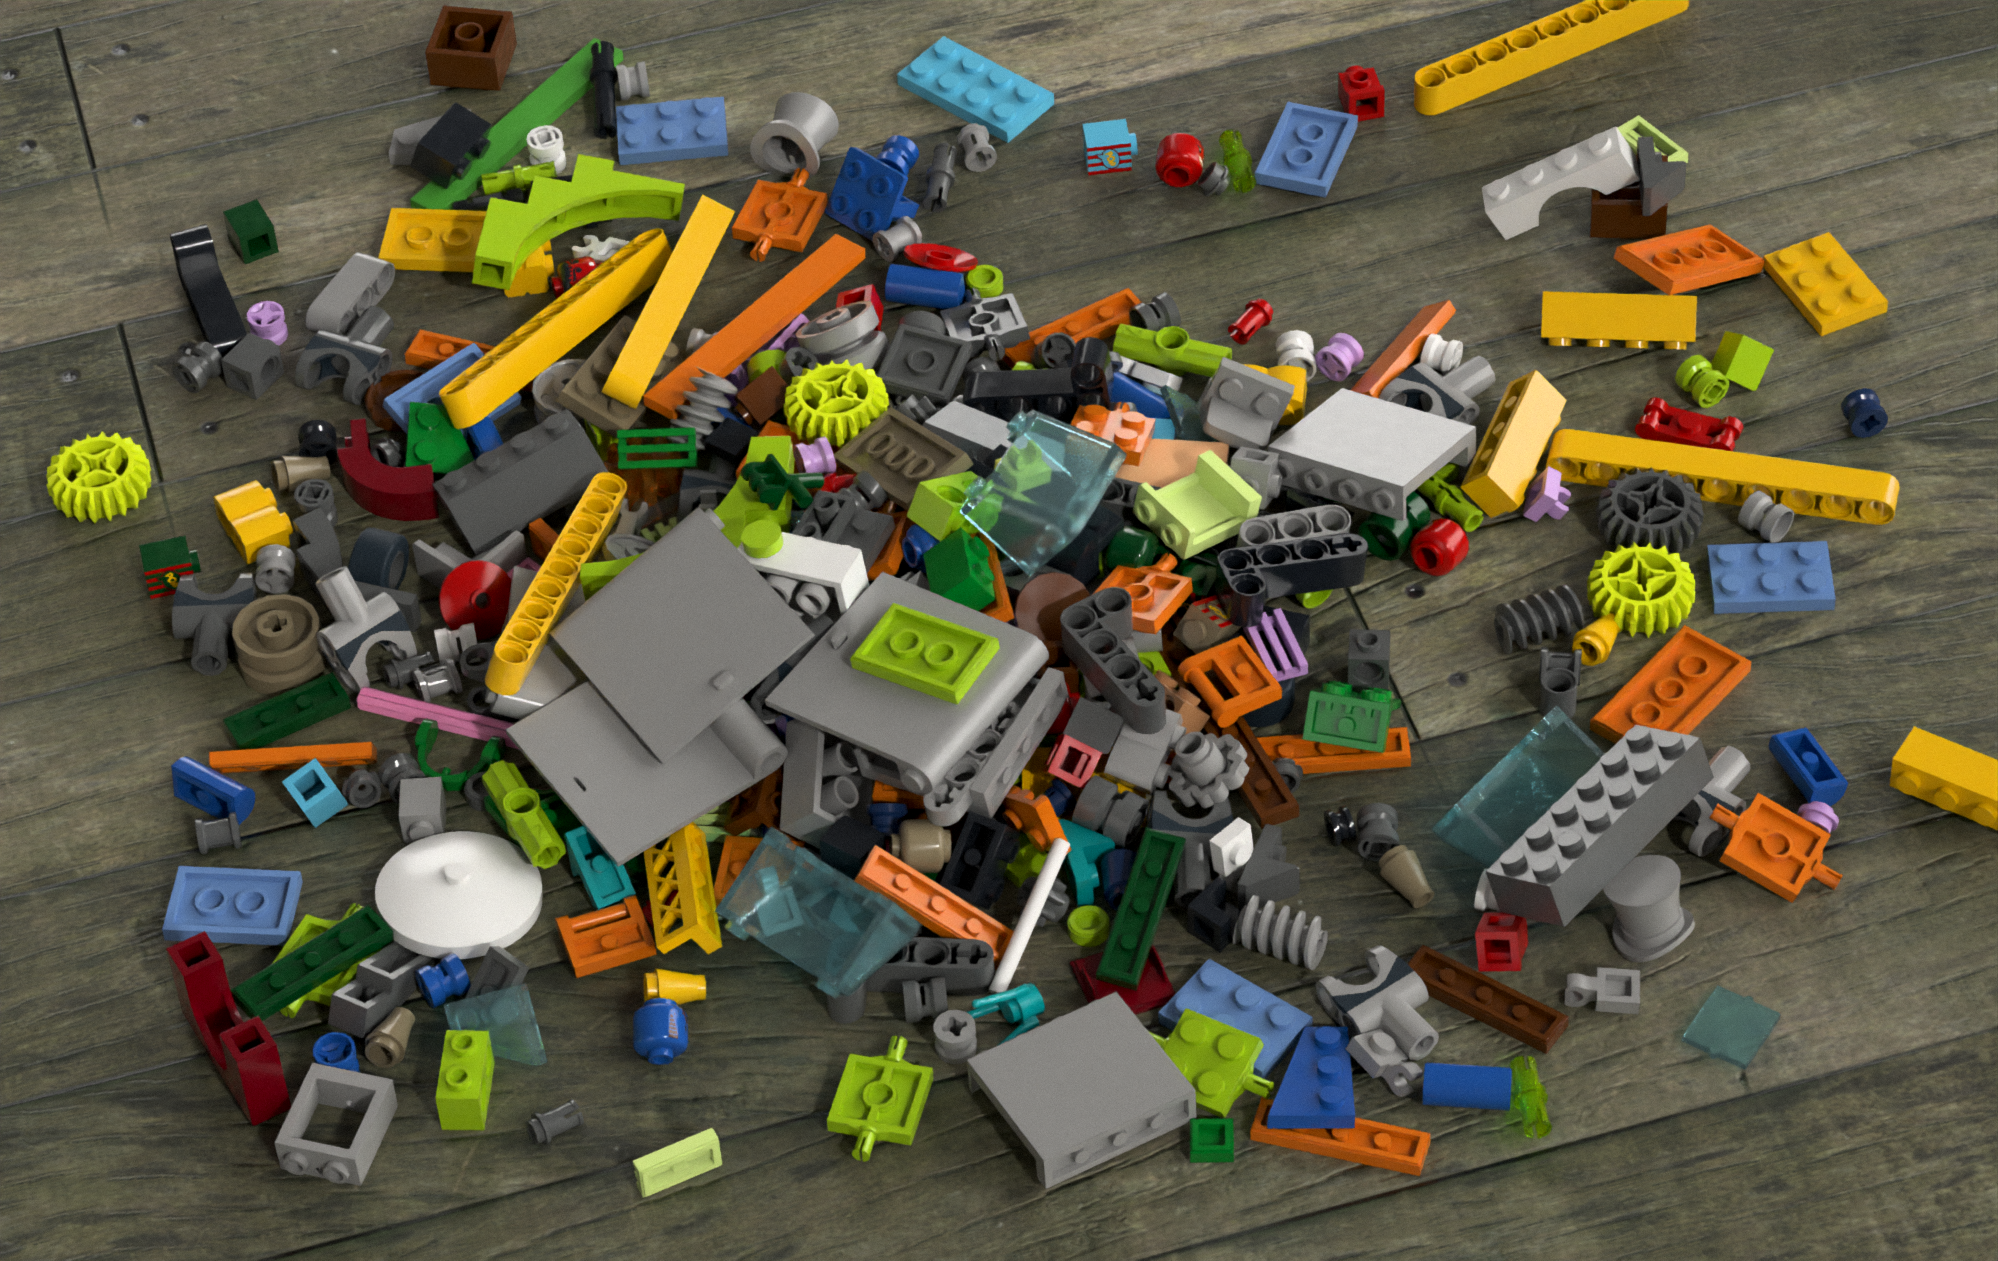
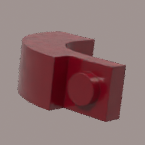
(385, 489)

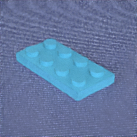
(975, 89)

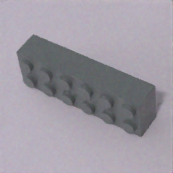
(1599, 825)

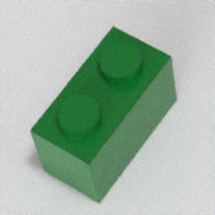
(960, 570)

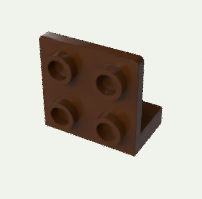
(758, 805)

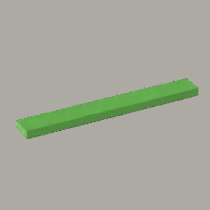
(510, 133)

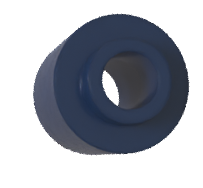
(1115, 874)

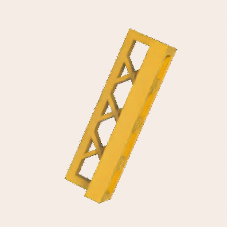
(696, 897)

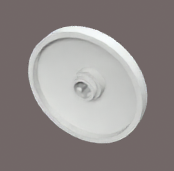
(459, 894)

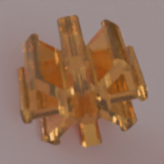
(646, 482)

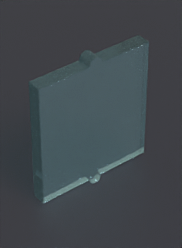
(1184, 415)
(1731, 1027)

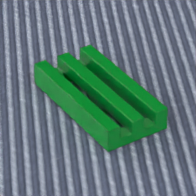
(624, 449)

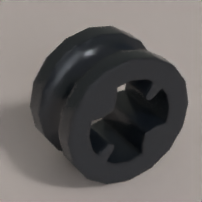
(1339, 825)

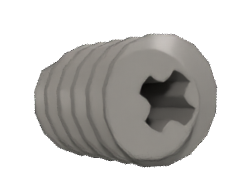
(703, 406)
(1280, 933)

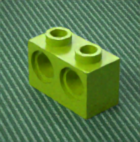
(938, 505)
(465, 1080)

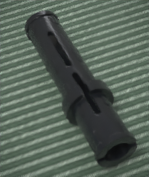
(603, 78)

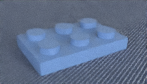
(671, 130)
(1306, 149)
(427, 387)
(1770, 577)
(233, 905)
(1243, 1005)

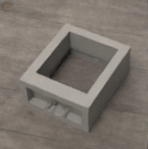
(341, 1090)

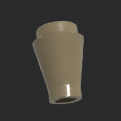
(293, 470)
(1405, 874)
(389, 1040)

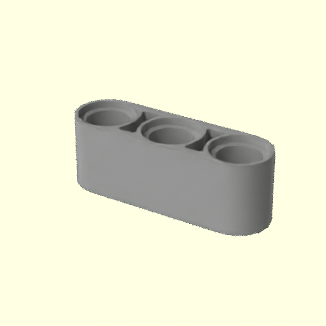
(352, 291)
(1294, 525)

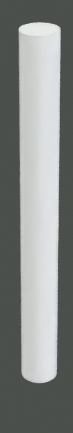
(1029, 916)

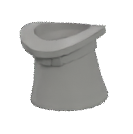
(795, 135)
(1648, 908)

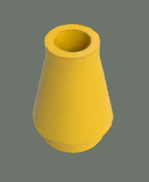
(1596, 640)
(674, 986)

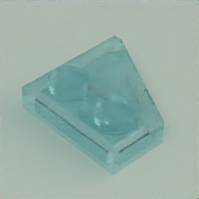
(507, 1017)

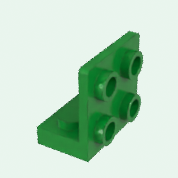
(1349, 717)

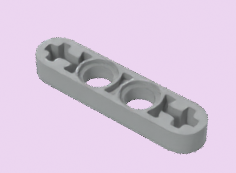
(936, 802)

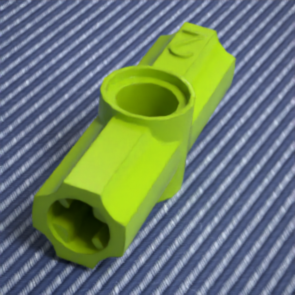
(1169, 350)
(523, 814)

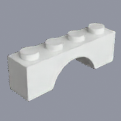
(1596, 163)

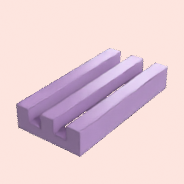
(1279, 621)

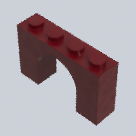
(238, 1049)

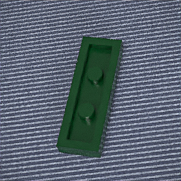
(287, 713)

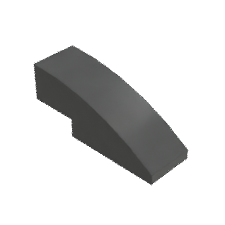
(317, 549)
(379, 987)

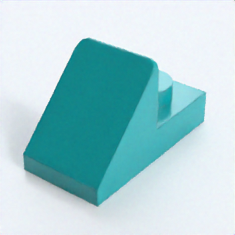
(1084, 860)
(600, 875)

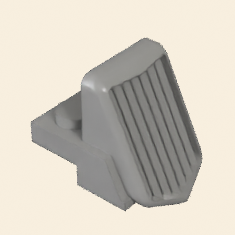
(1242, 405)

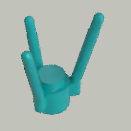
(1017, 1005)

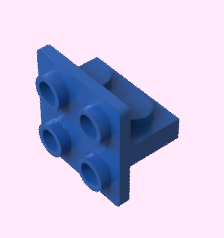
(869, 194)

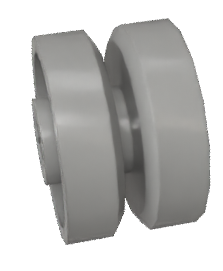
(846, 335)

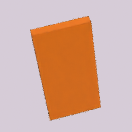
(1689, 259)
(1673, 687)

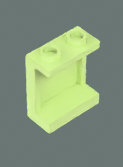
(1199, 507)

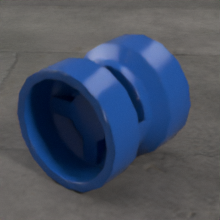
(899, 154)
(443, 980)
(336, 1051)

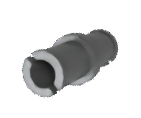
(940, 177)

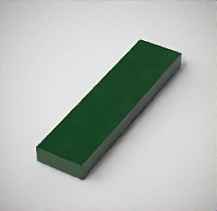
(1141, 909)
(312, 964)

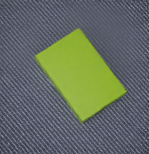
(925, 653)

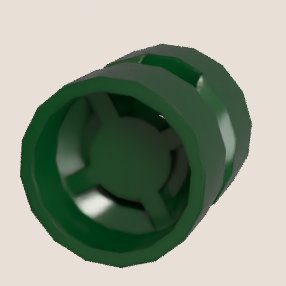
(1390, 537)

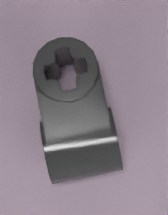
(1559, 680)

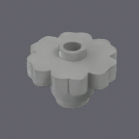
(1207, 768)

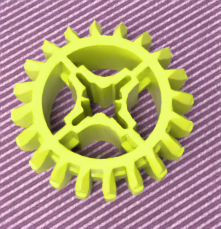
(834, 402)
(98, 477)
(1641, 588)

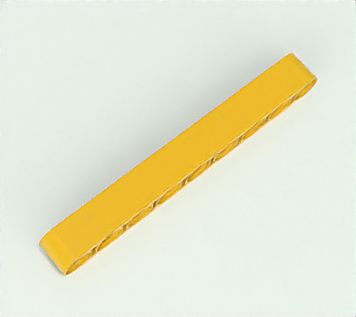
(1533, 49)
(668, 302)
(556, 329)
(1730, 475)
(555, 584)

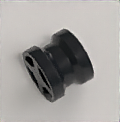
(317, 440)

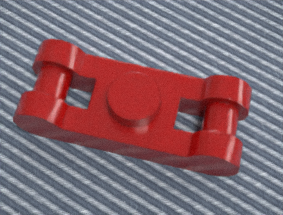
(1687, 427)

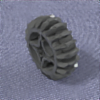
(1650, 510)

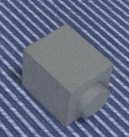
(421, 808)

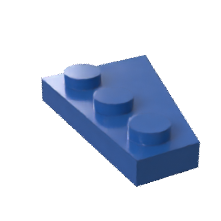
(1316, 1083)

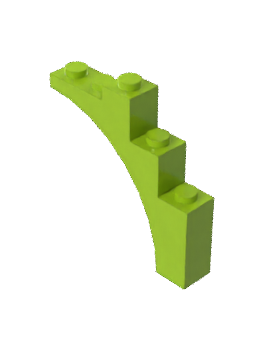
(555, 206)
(735, 511)

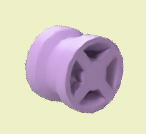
(268, 321)
(1339, 357)
(815, 457)

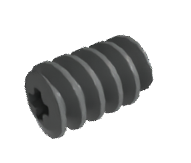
(1537, 615)

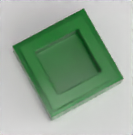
(1211, 1140)

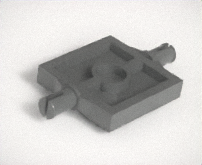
(987, 323)

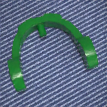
(424, 743)

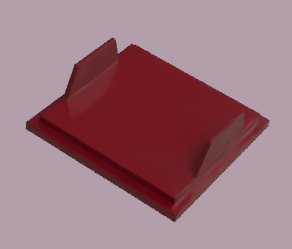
(1152, 993)

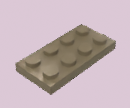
(584, 389)
(901, 455)

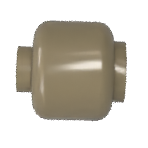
(921, 845)

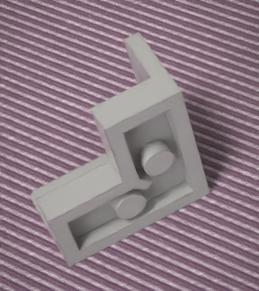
(439, 562)

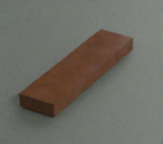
(1488, 1000)

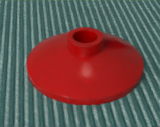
(940, 257)
(459, 596)

